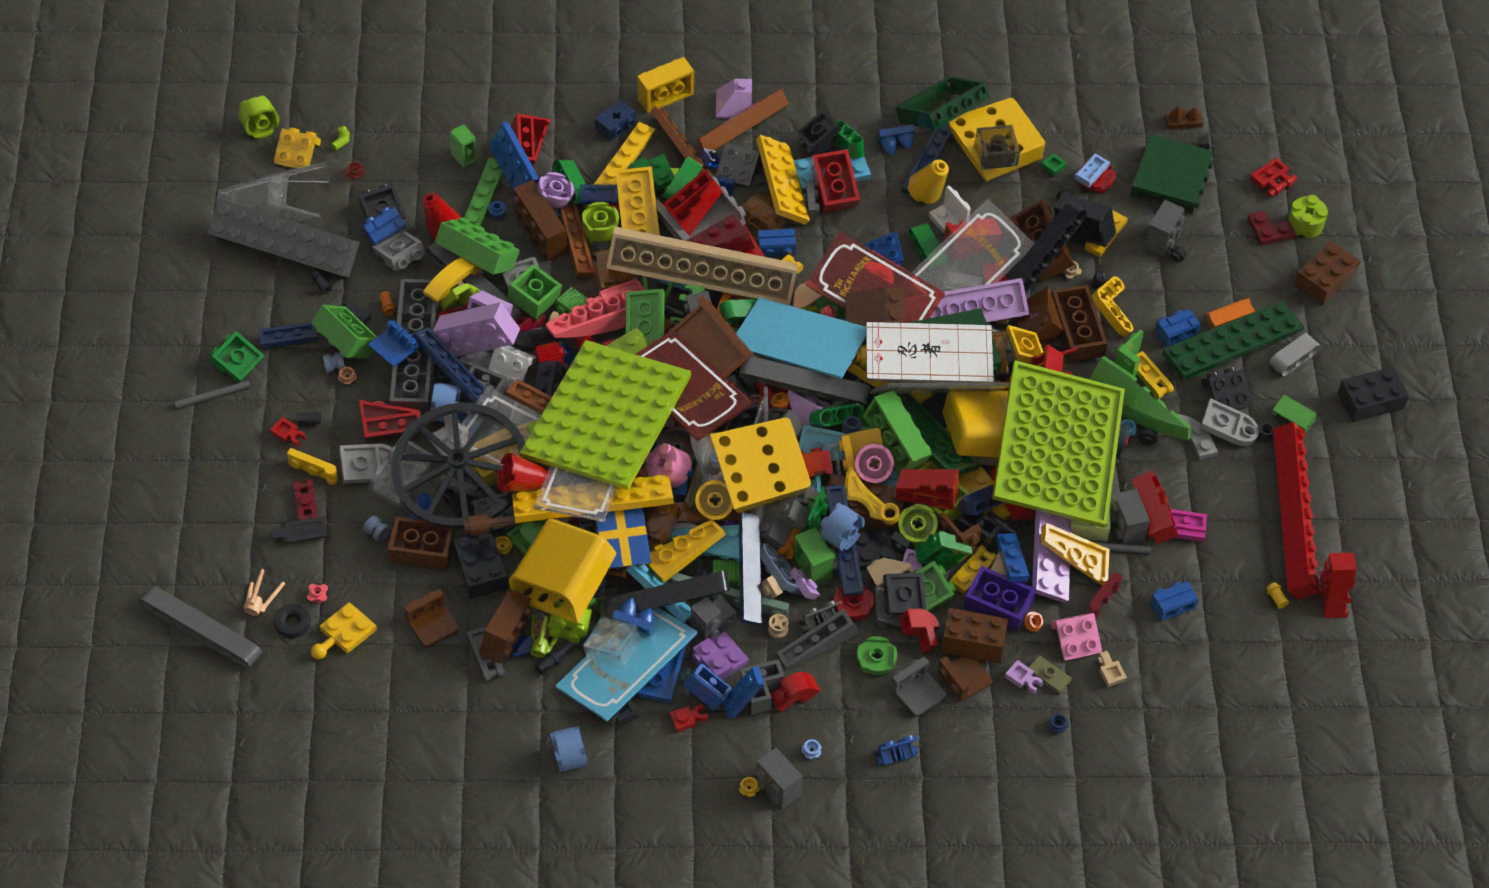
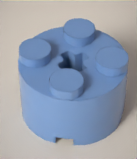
(443, 395)
(842, 527)
(569, 749)

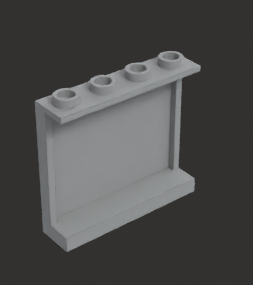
(722, 208)

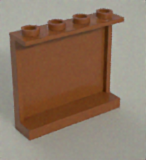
(713, 338)

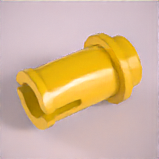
(1277, 595)

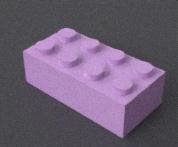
(476, 329)

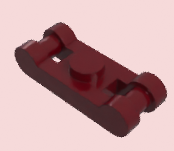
(305, 502)
(1105, 594)

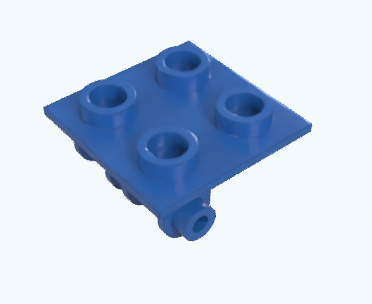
(888, 247)
(394, 344)
(903, 746)

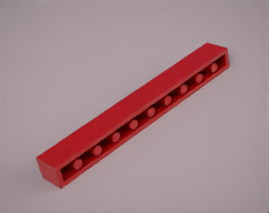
(1295, 511)

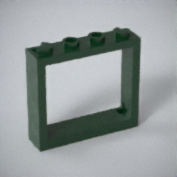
(914, 109)

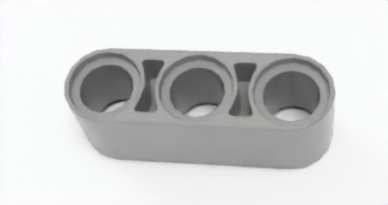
(1294, 354)

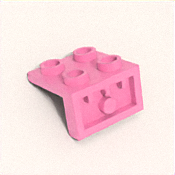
(1078, 636)

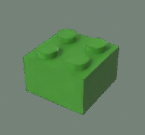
(534, 291)
(814, 556)

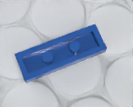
(1012, 557)
(743, 692)

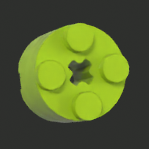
(258, 117)
(1308, 216)
(599, 222)
(913, 516)
(566, 629)

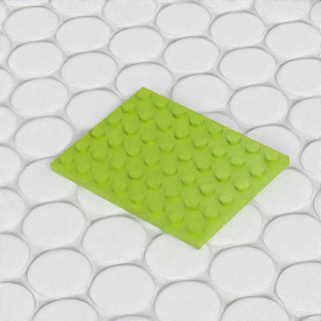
(606, 414)
(1059, 444)

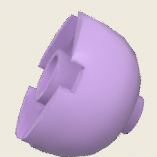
(556, 189)

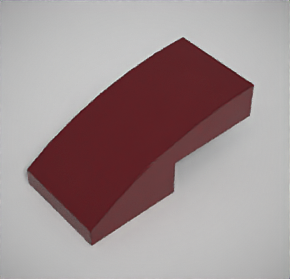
(530, 323)

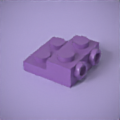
(720, 655)

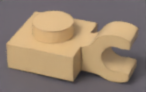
(770, 588)
(1111, 671)

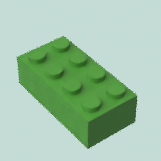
(477, 245)
(897, 431)

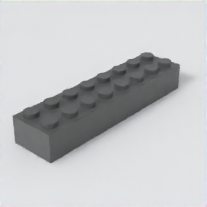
(283, 237)
(413, 376)

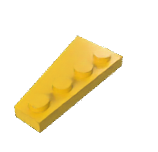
(1079, 552)
(674, 556)

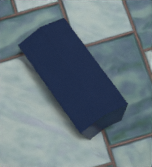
(978, 501)

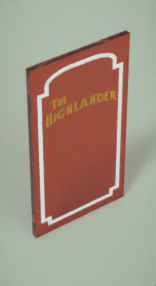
(854, 267)
(708, 396)

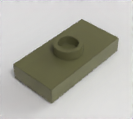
(1050, 674)

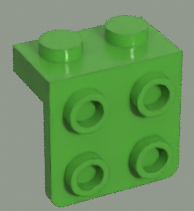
(1126, 353)

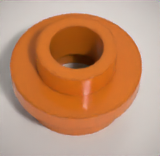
(779, 400)
(1037, 621)

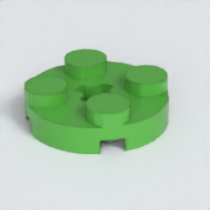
(876, 666)

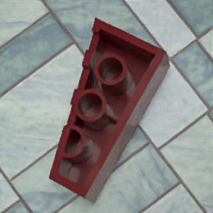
(725, 234)

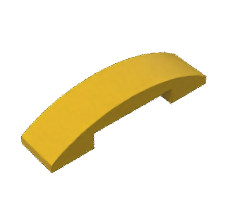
(448, 277)

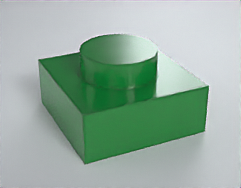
(1053, 164)

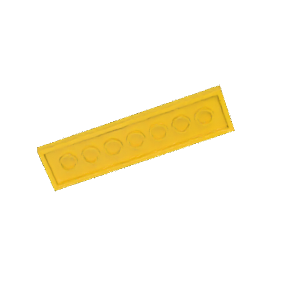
(641, 494)

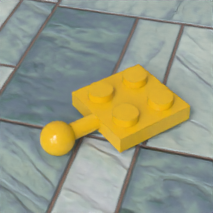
(346, 629)

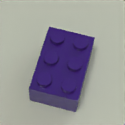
(998, 597)

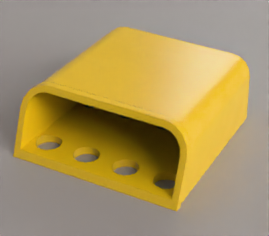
(998, 114)
(975, 421)
(761, 463)
(564, 565)

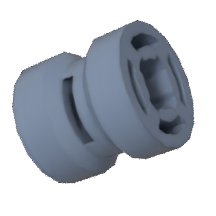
(331, 363)
(378, 529)

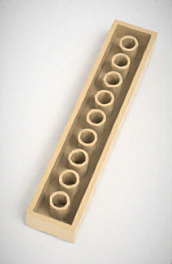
(701, 265)

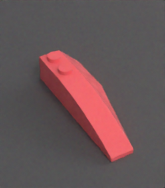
(597, 315)

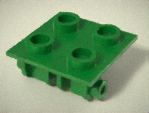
(818, 508)

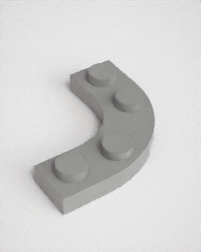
(1199, 439)

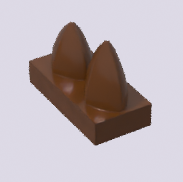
(1183, 119)

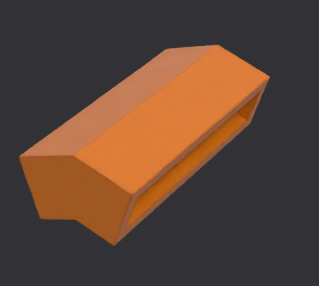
(1229, 313)

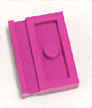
(1190, 525)

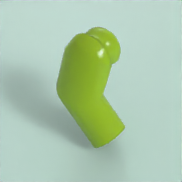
(343, 138)

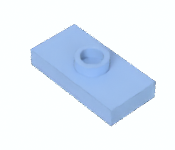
(1092, 170)

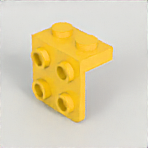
(295, 148)
(853, 442)

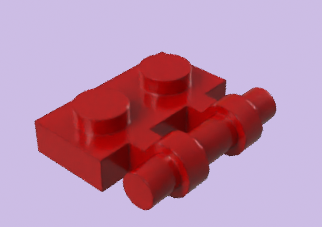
(1269, 174)

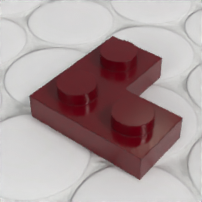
(1266, 231)

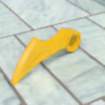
(858, 492)

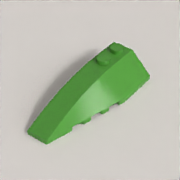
(1139, 404)

